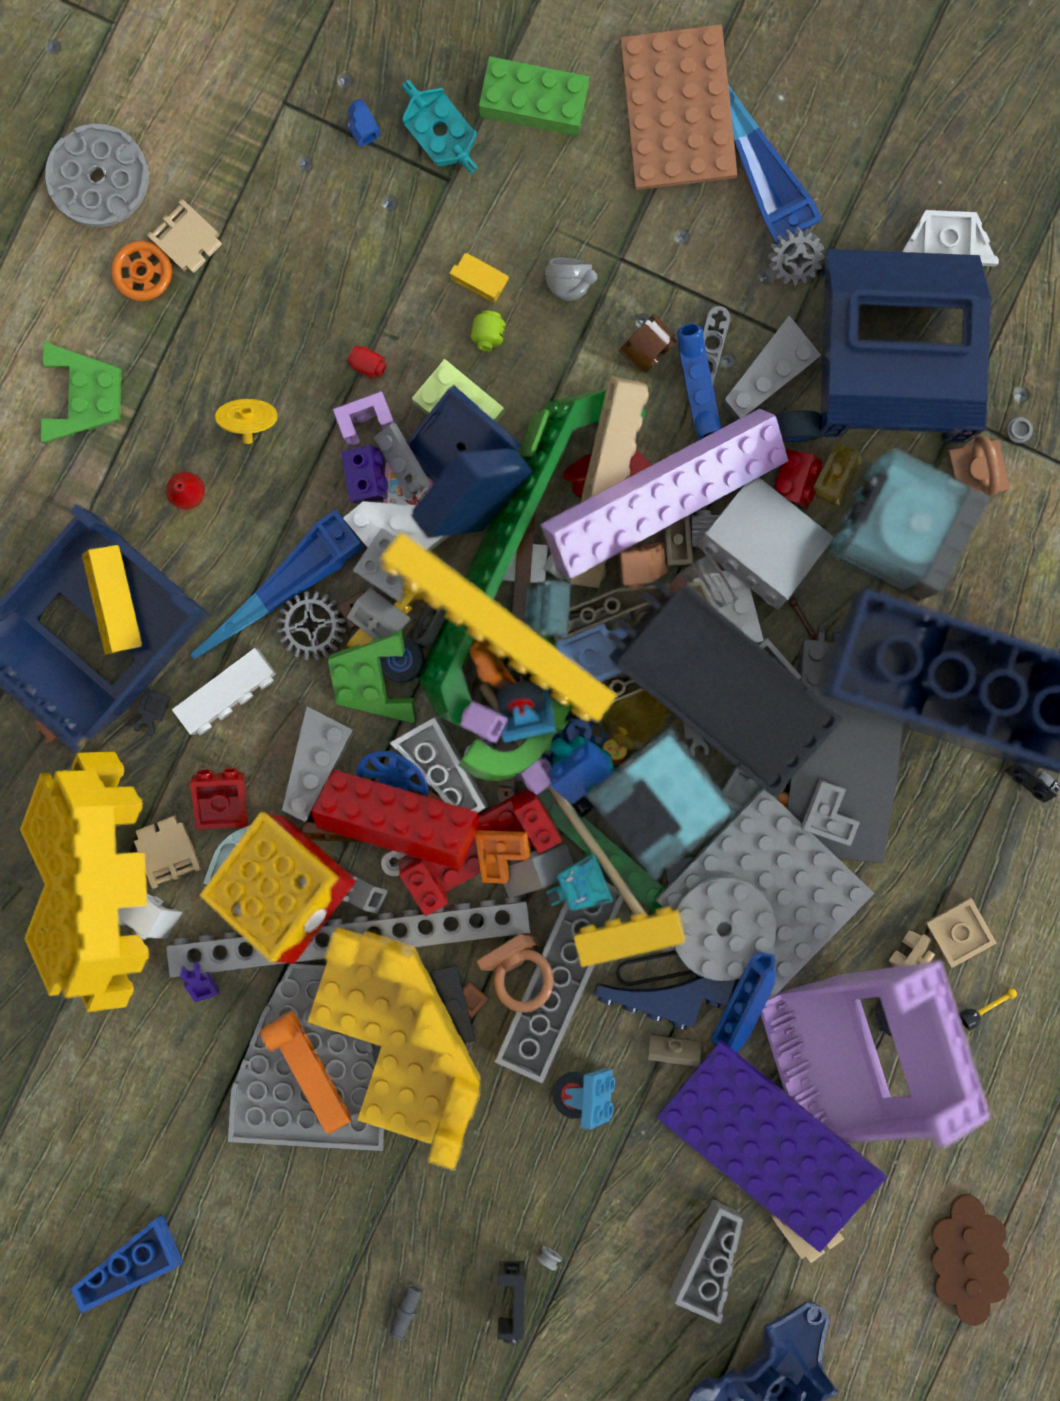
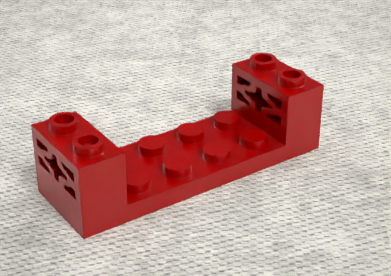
(519, 813)

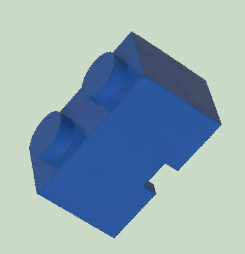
(578, 770)

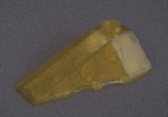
(635, 720)

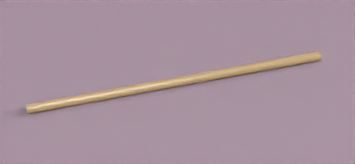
(579, 826)

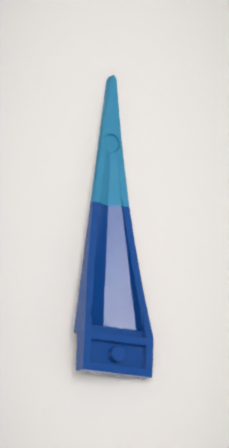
(776, 189)
(313, 559)

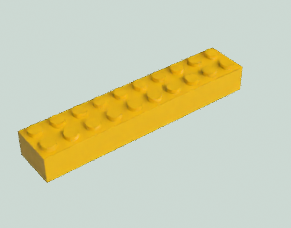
(497, 627)

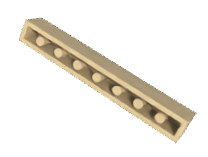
(612, 451)

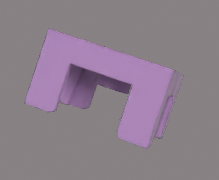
(359, 412)

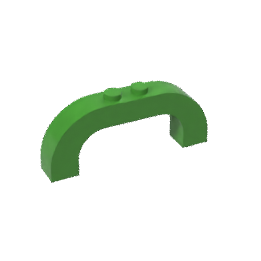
(495, 765)

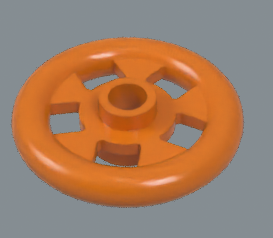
(125, 285)

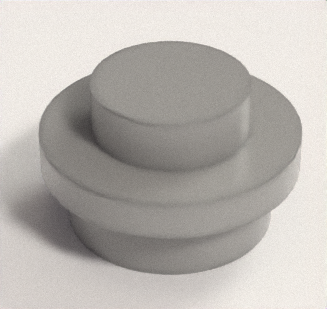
(1019, 430)

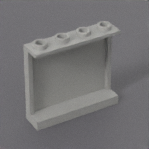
(765, 542)

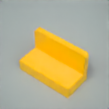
(479, 277)

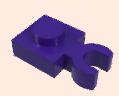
(199, 985)

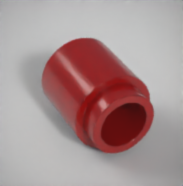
(367, 362)

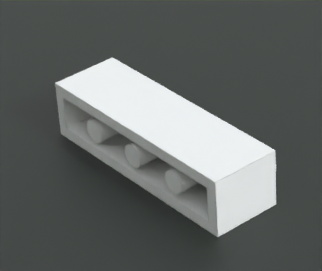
(224, 692)

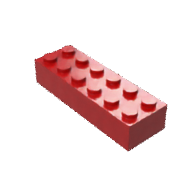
(396, 819)

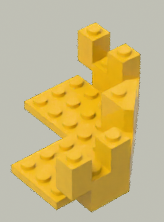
(85, 882)
(423, 1071)

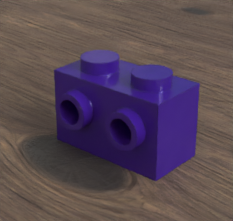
(365, 474)

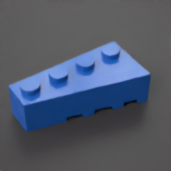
(138, 1261)

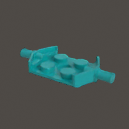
(433, 109)

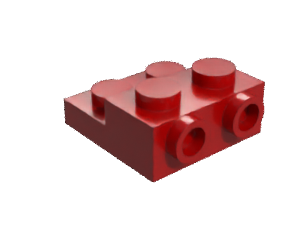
(219, 799)

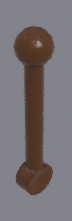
(793, 602)

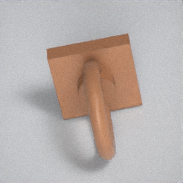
(980, 466)
(511, 956)

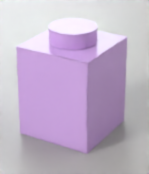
(483, 721)

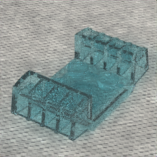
(548, 608)

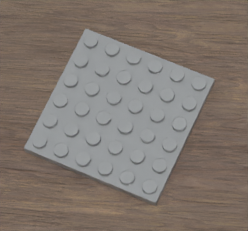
(791, 868)

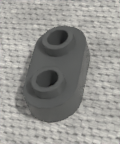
(428, 626)

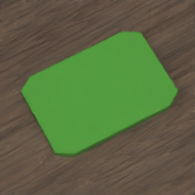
(533, 434)

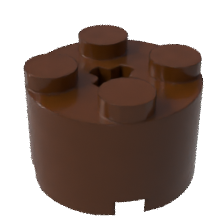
(648, 343)

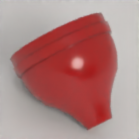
(185, 490)

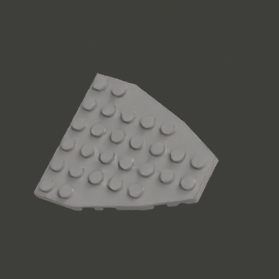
(266, 1096)

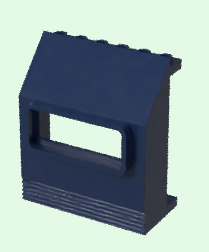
(904, 382)
(50, 676)

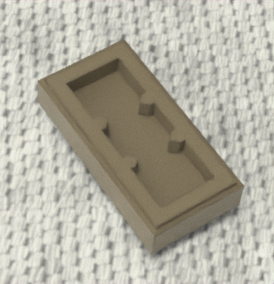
(674, 1050)

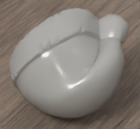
(569, 278)

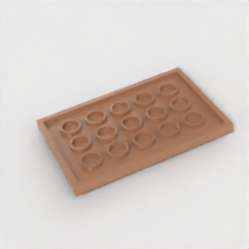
(679, 107)

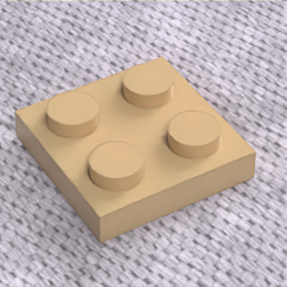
(960, 932)

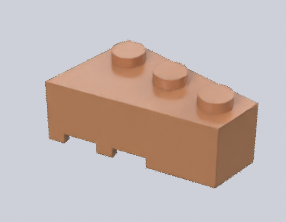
(642, 564)

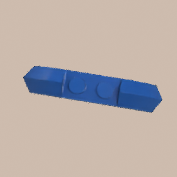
(747, 1002)

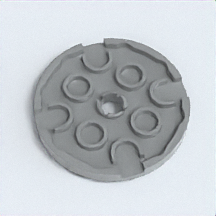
(92, 149)
(728, 901)

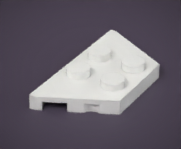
(951, 234)

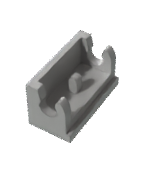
(377, 615)

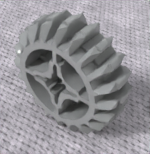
(289, 629)

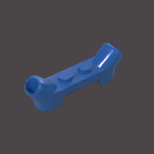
(698, 380)

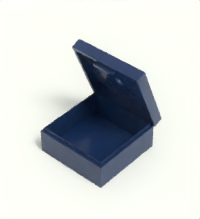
(469, 483)

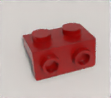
(798, 477)

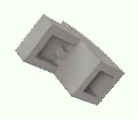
(366, 894)

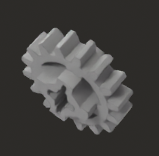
(789, 248)

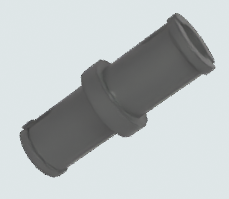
(405, 1312)

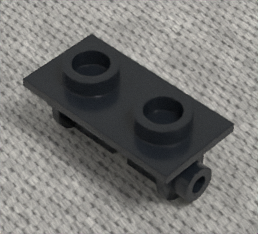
(1041, 787)

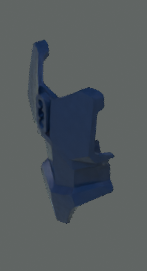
(784, 1368)

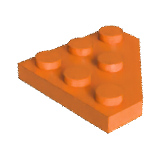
(490, 665)

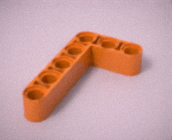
(289, 1036)

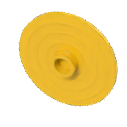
(246, 417)

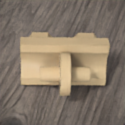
(919, 945)

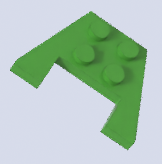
(92, 393)
(360, 681)

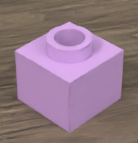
(537, 776)

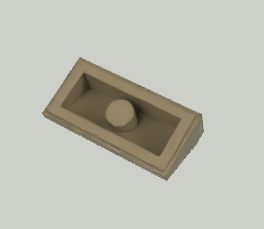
(679, 543)

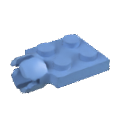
(591, 651)

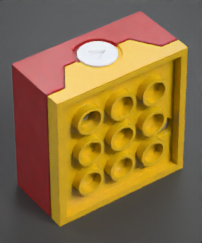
(277, 888)

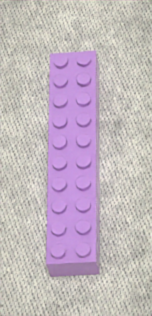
(664, 493)

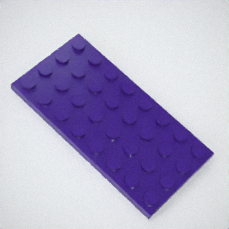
(771, 1146)

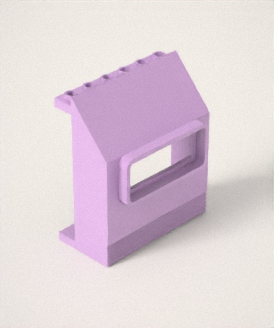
(835, 1070)

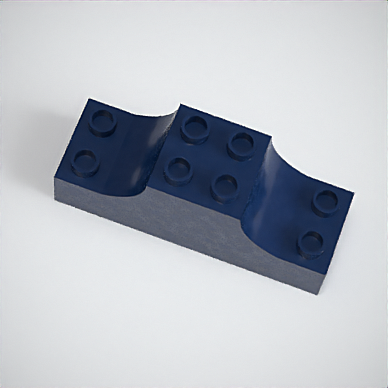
(949, 680)

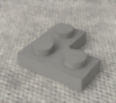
(823, 815)

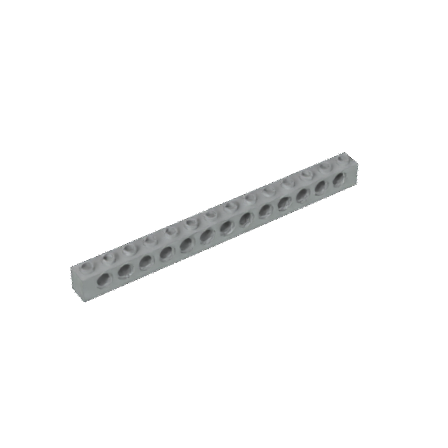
(179, 951)

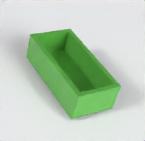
(534, 96)

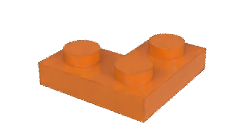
(495, 849)

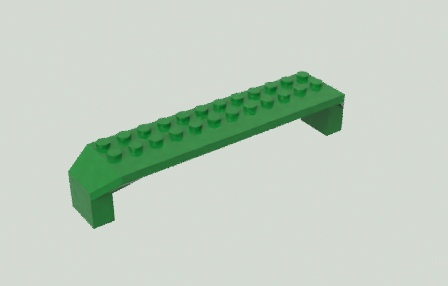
(442, 670)

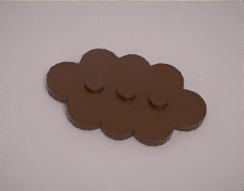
(970, 1259)

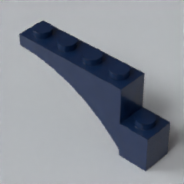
(673, 1002)

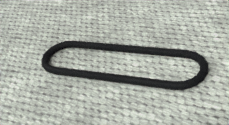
(650, 979)

